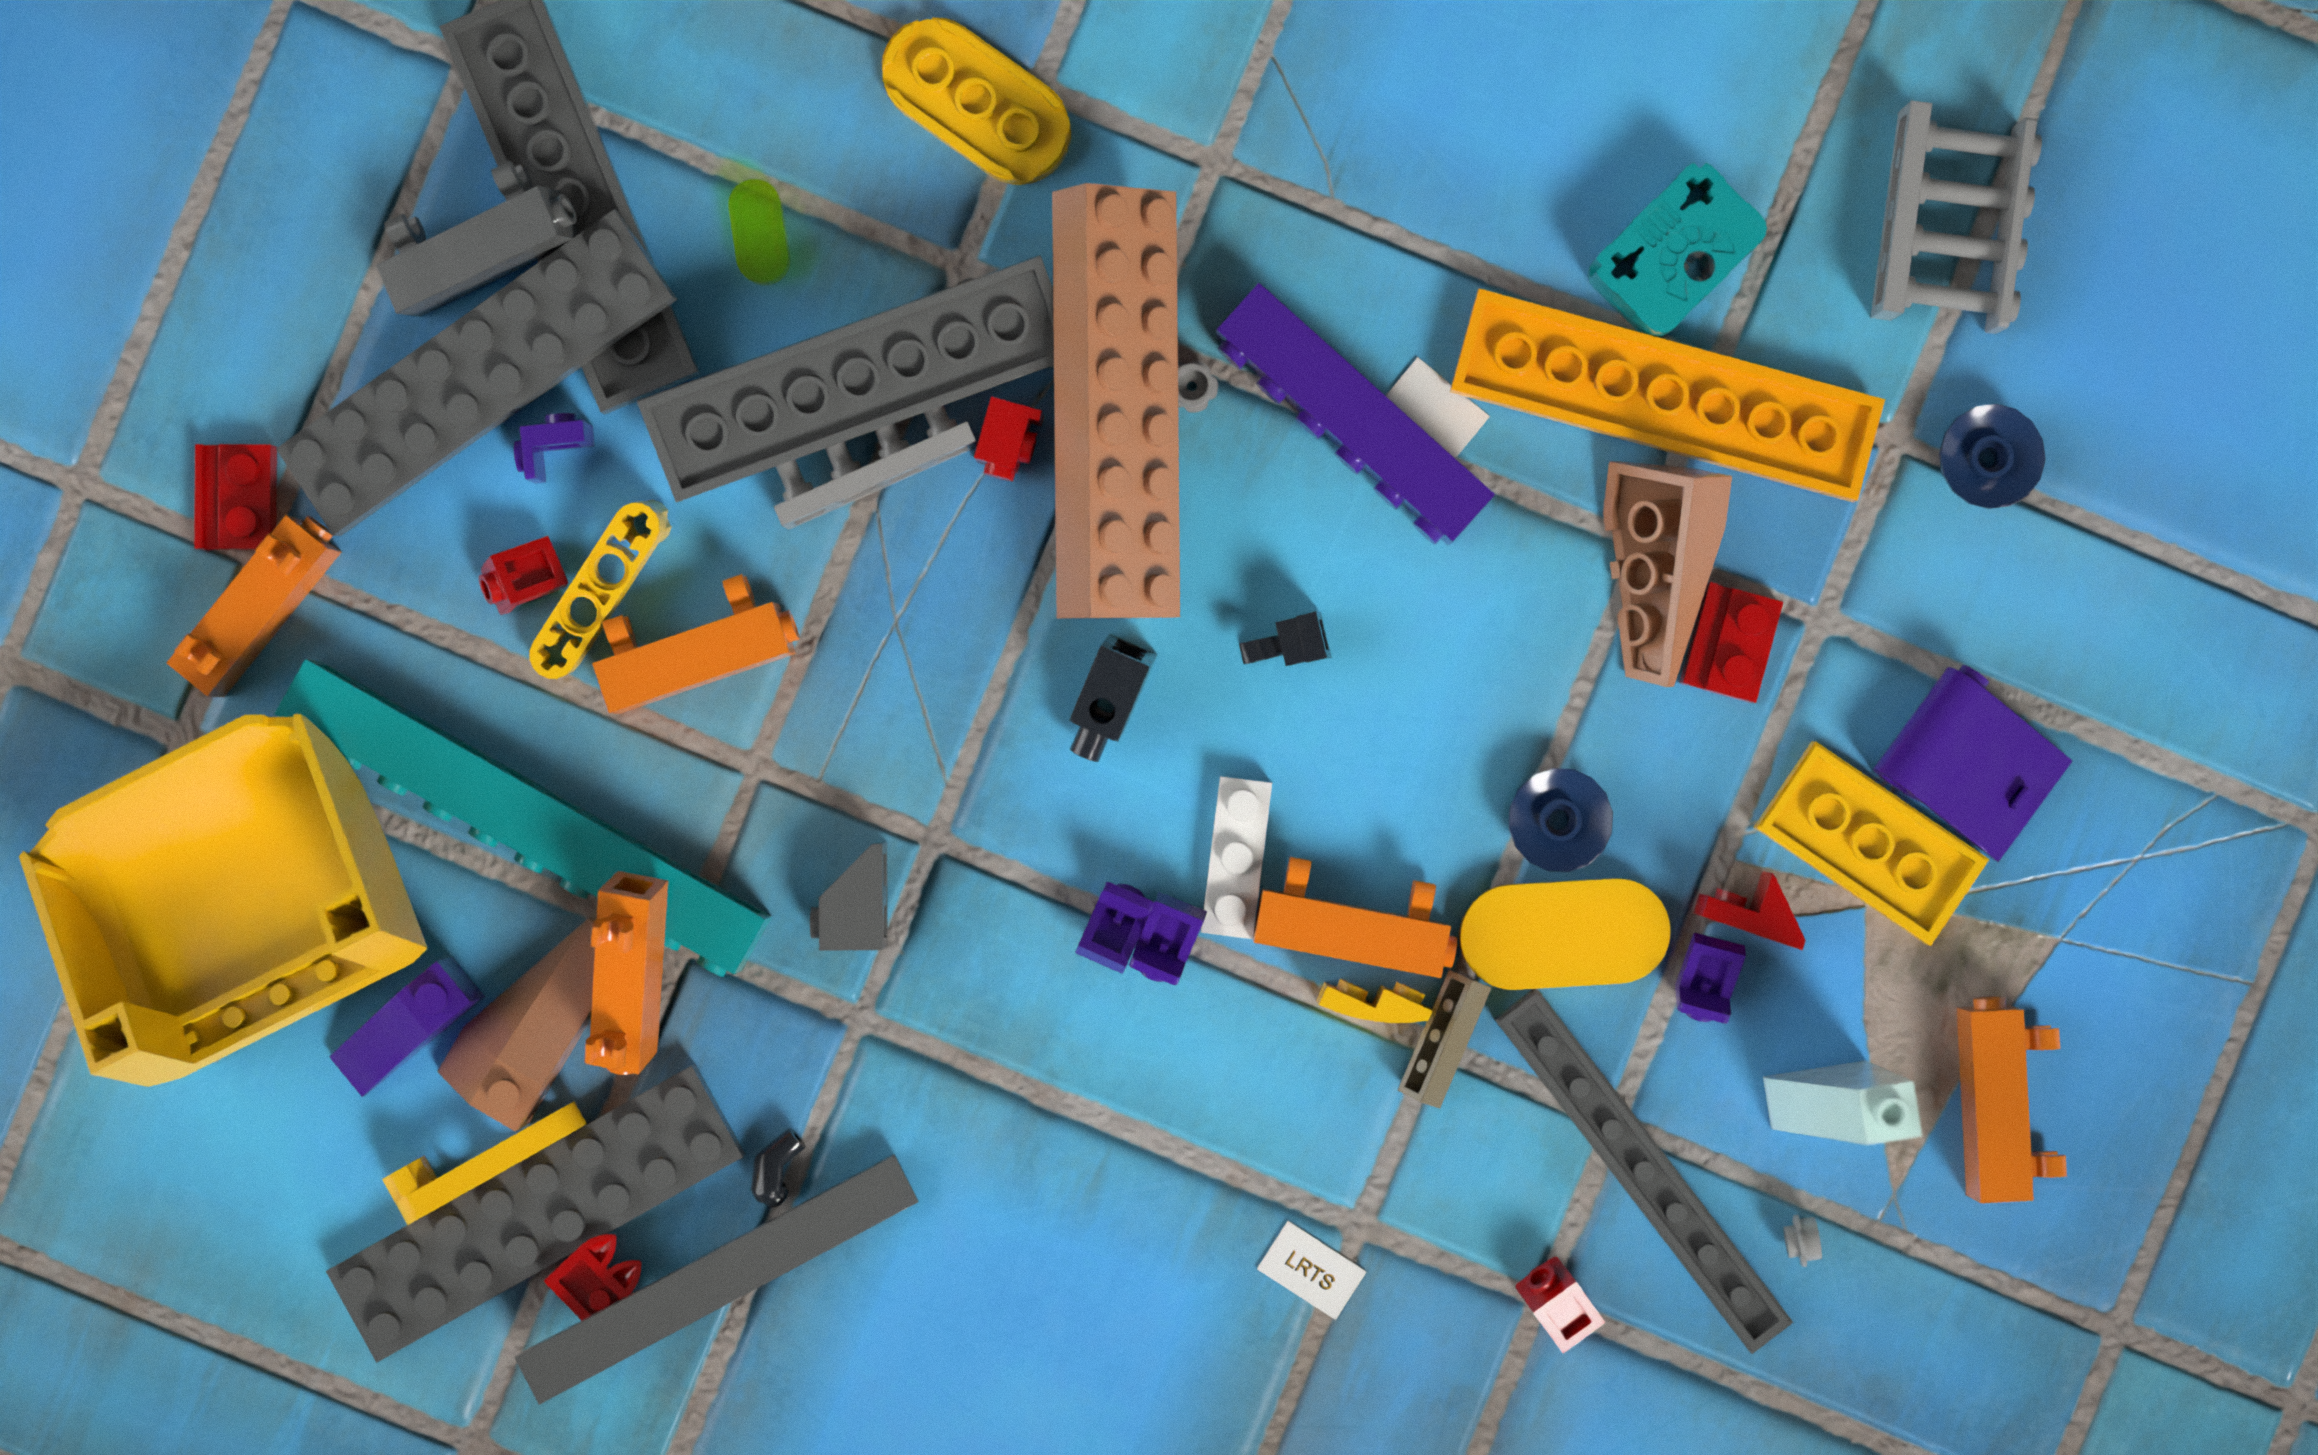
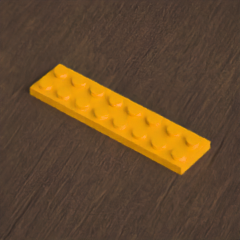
(1667, 395)

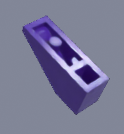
(406, 1024)

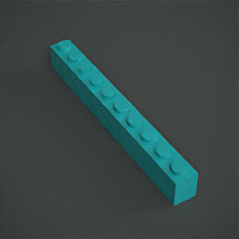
(517, 812)

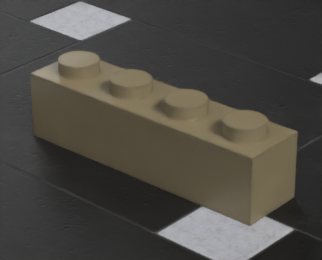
(1444, 1039)

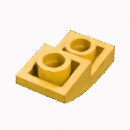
(1389, 1006)

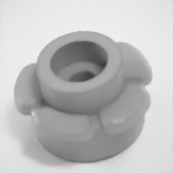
(1206, 386)
(1803, 1240)

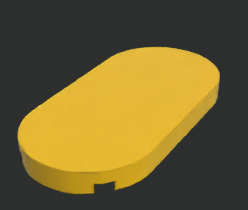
(976, 100)
(1564, 933)

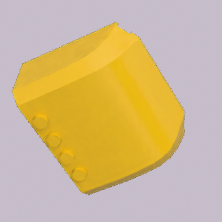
(217, 898)

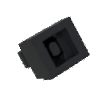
(1298, 641)

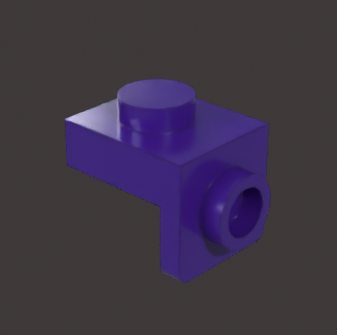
(559, 432)
(1115, 926)
(1167, 939)
(1709, 978)

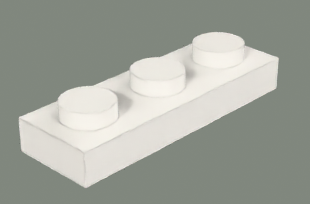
(1236, 857)

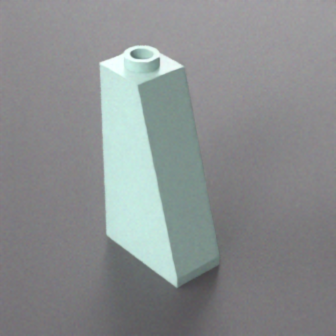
(1844, 1103)

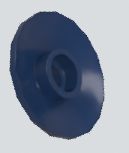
(2016, 450)
(1587, 824)

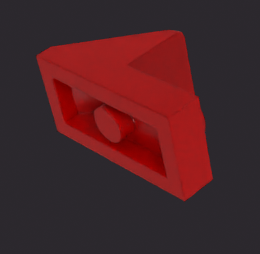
(1767, 916)

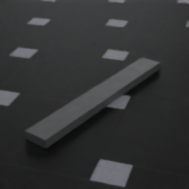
(1643, 1170)
(716, 1279)

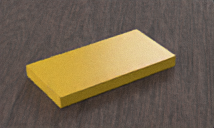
(1871, 843)

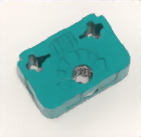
(1713, 231)

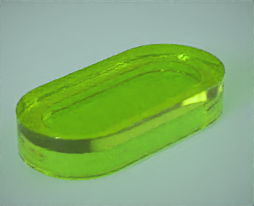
(759, 232)

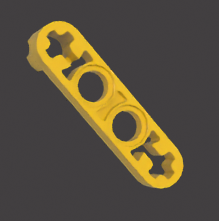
(602, 593)
(419, 1190)

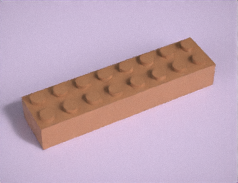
(1116, 402)

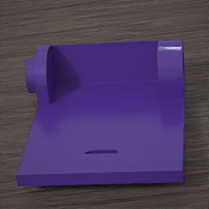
(1973, 762)

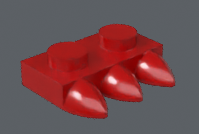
(588, 1282)

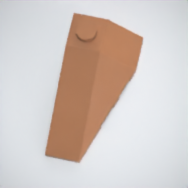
(1665, 547)
(524, 1037)

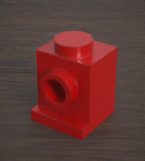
(1007, 438)

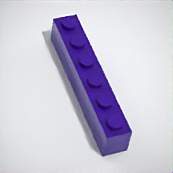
(1352, 415)

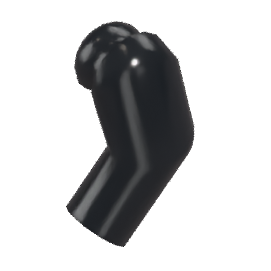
(768, 1168)

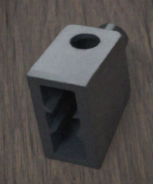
(1119, 677)

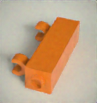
(255, 605)
(696, 656)
(1355, 932)
(627, 972)
(1997, 1102)

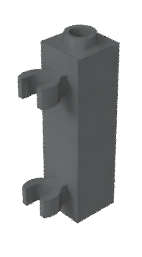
(477, 250)

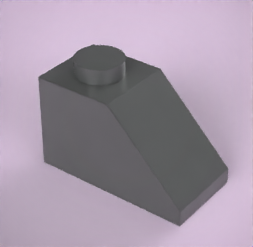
(855, 906)

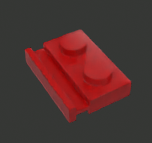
(234, 495)
(1731, 642)

